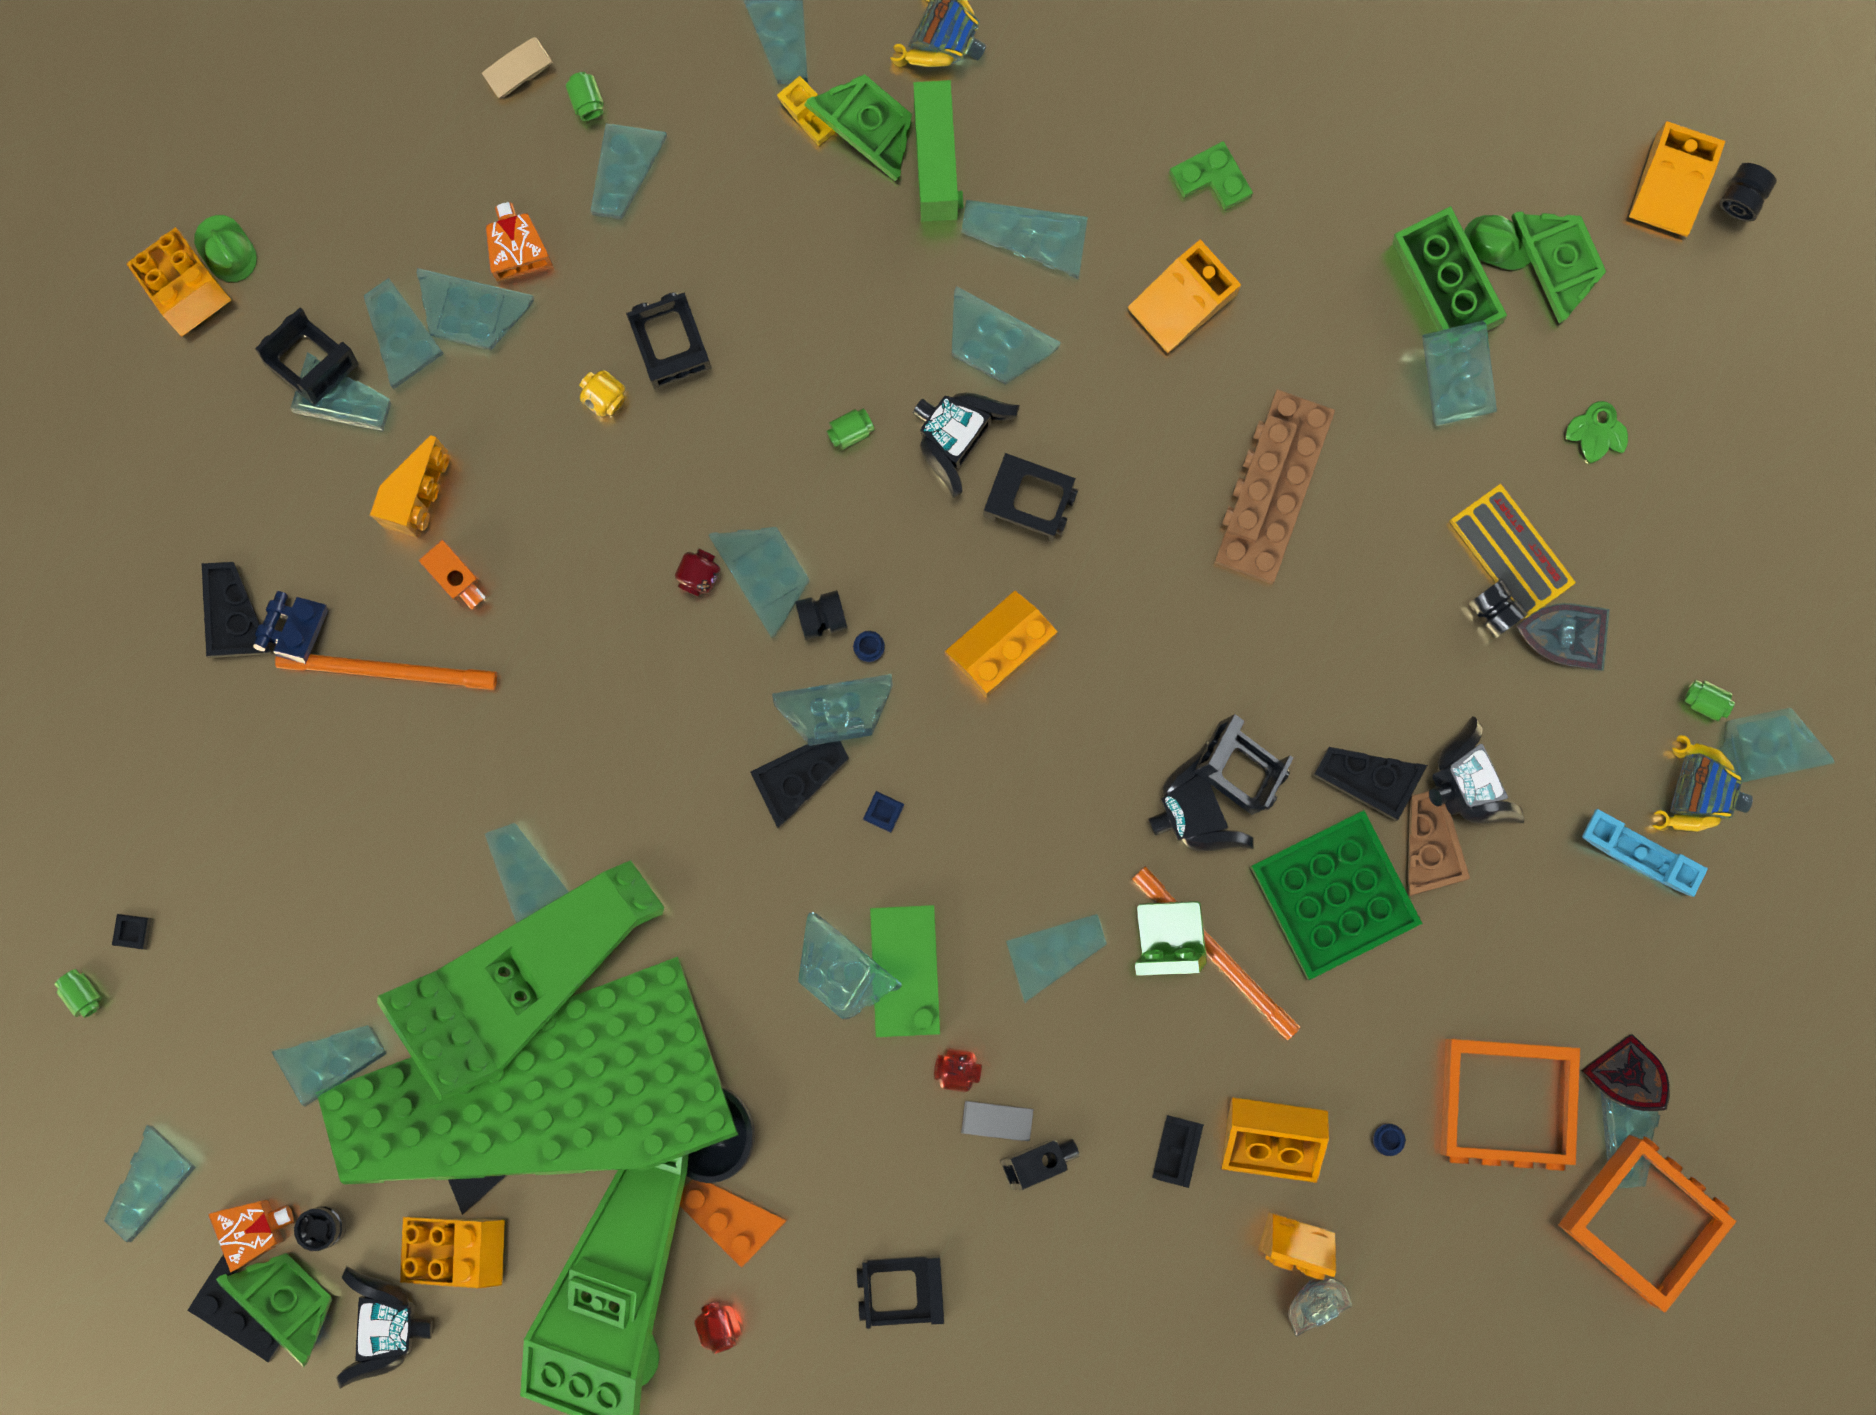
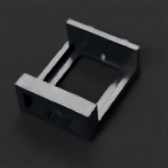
(677, 366)
(324, 375)
(1006, 487)
(1219, 749)
(928, 1288)

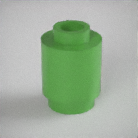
(585, 96)
(850, 428)
(1709, 700)
(78, 994)

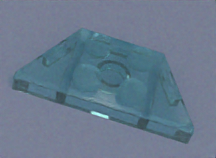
(469, 310)
(995, 339)
(764, 572)
(836, 709)
(1772, 745)
(840, 971)

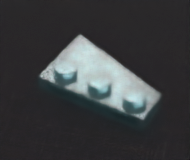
(523, 872)
(151, 1181)

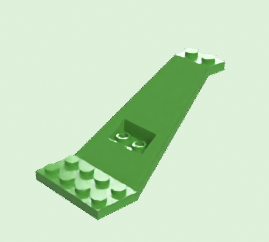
(465, 1016)
(584, 1348)

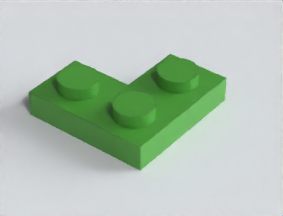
(1212, 168)

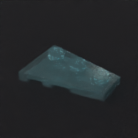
(782, 36)
(622, 167)
(400, 334)
(346, 403)
(1053, 952)
(325, 1063)
(1618, 1125)

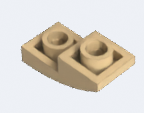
(517, 67)

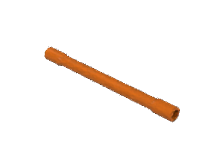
(469, 678)
(1275, 1014)

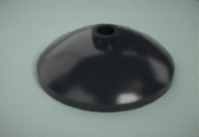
(729, 1156)

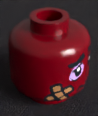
(697, 572)

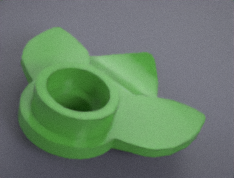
(1596, 436)

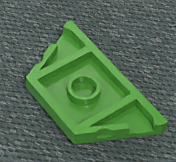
(866, 120)
(1561, 258)
(282, 1302)

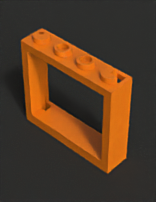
(1493, 1157)
(1604, 1185)

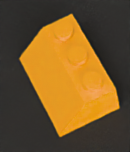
(1001, 643)
(1275, 1140)

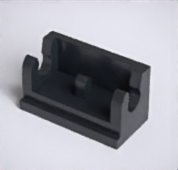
(1177, 1151)

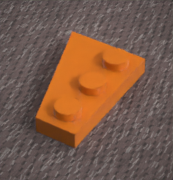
(729, 1219)

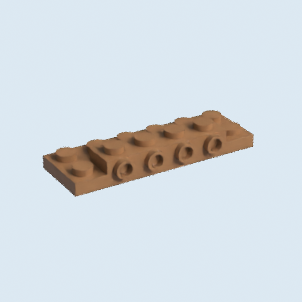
(1273, 486)

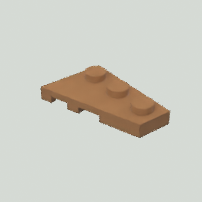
(1434, 847)

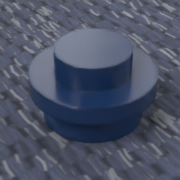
(869, 646)
(1389, 1139)

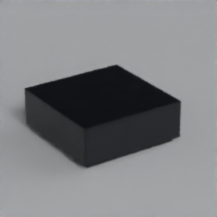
(131, 931)

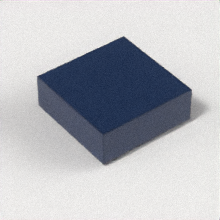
(883, 812)

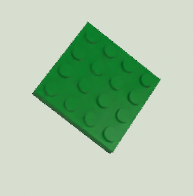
(1336, 895)

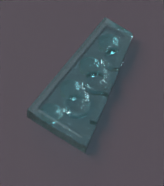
(1030, 233)

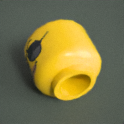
(602, 393)

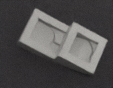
(997, 1121)

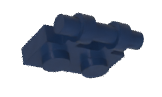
(299, 632)

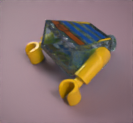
(942, 36)
(1705, 790)

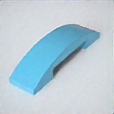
(1643, 854)

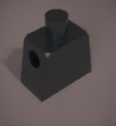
(1027, 1168)

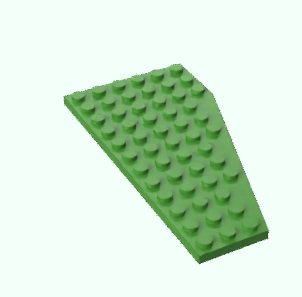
(599, 1088)

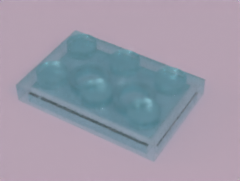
(1459, 373)

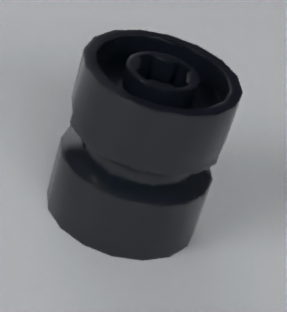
(1749, 190)
(1498, 608)
(821, 615)
(320, 1228)

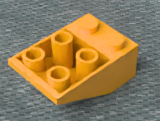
(1676, 178)
(178, 282)
(1185, 296)
(408, 491)
(1299, 1244)
(452, 1251)

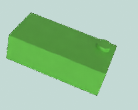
(936, 151)
(1448, 273)
(907, 950)

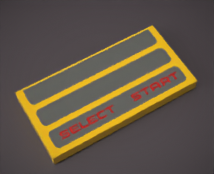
(1512, 549)

